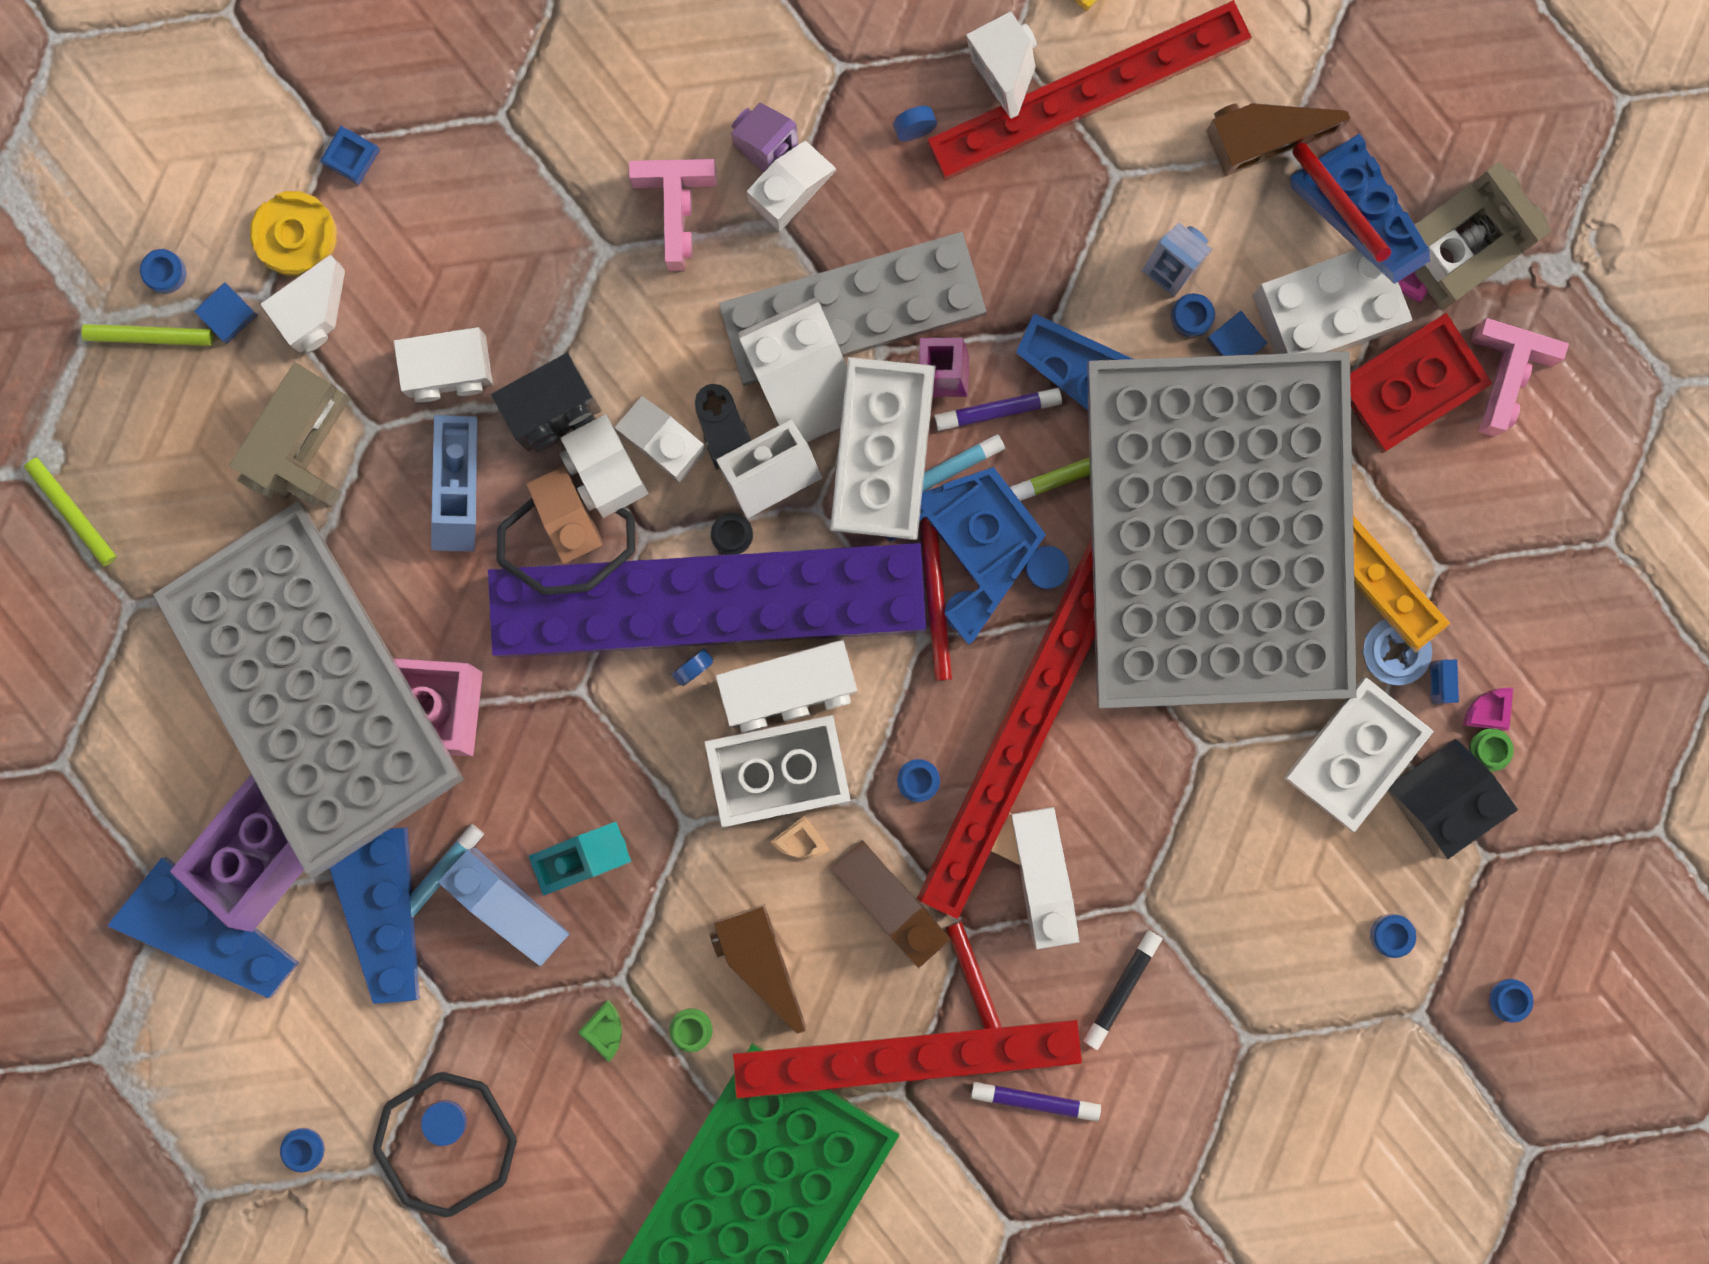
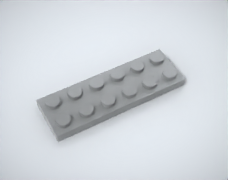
(872, 299)

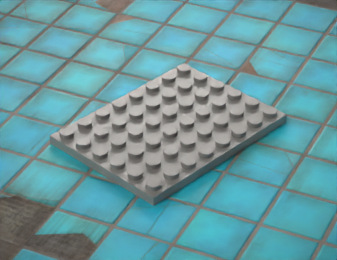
(1222, 529)

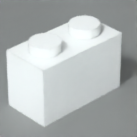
(443, 364)
(769, 468)

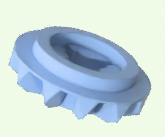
(1392, 670)

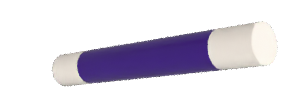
(998, 409)
(1035, 1101)

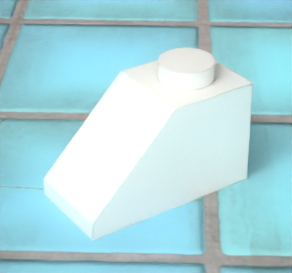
(1004, 59)
(789, 184)
(308, 305)
(661, 438)

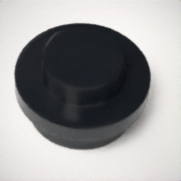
(731, 534)

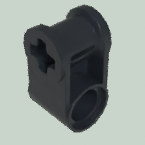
(723, 431)

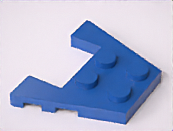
(987, 535)

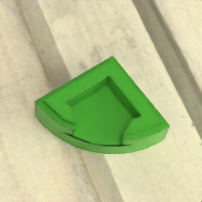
(604, 1031)

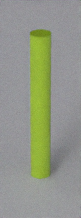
(147, 335)
(70, 511)

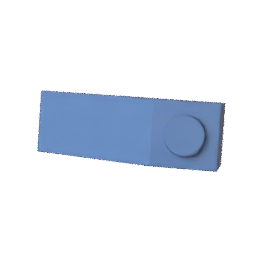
(1177, 257)
(454, 483)
(503, 906)

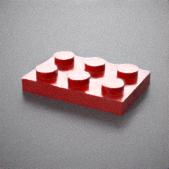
(1415, 383)

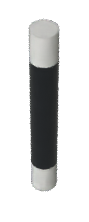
(1122, 990)

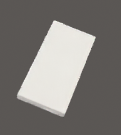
(882, 448)

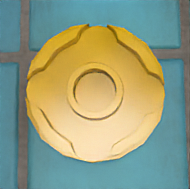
(292, 233)

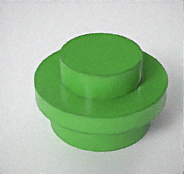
(1492, 748)
(690, 1030)

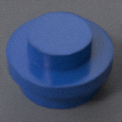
(918, 780)
(1511, 1000)
(302, 1150)

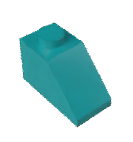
(580, 858)

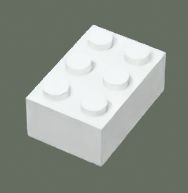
(1331, 306)
(787, 686)
(777, 771)

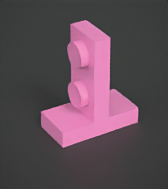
(673, 177)
(1513, 369)

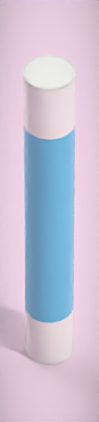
(962, 461)
(430, 883)

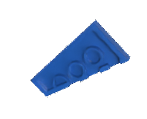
(1366, 187)
(1063, 355)
(375, 899)
(177, 922)

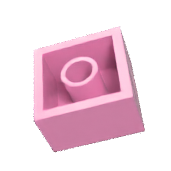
(449, 698)

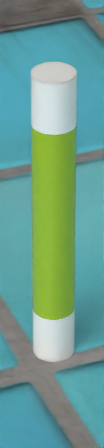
(1052, 479)

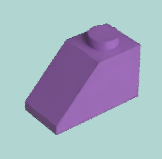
(763, 135)

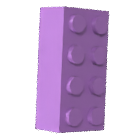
(240, 861)

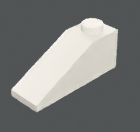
(1045, 879)

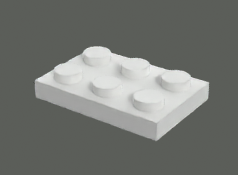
(1358, 754)

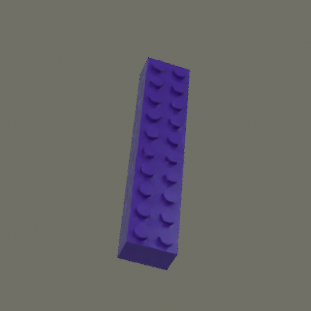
(710, 601)

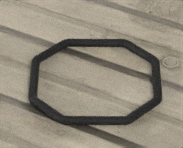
(563, 589)
(433, 1209)

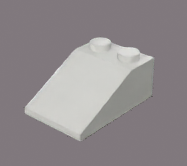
(799, 368)

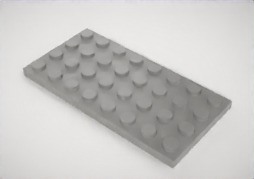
(307, 689)

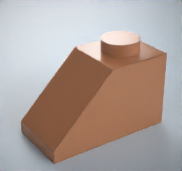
(564, 514)

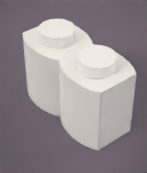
(603, 466)

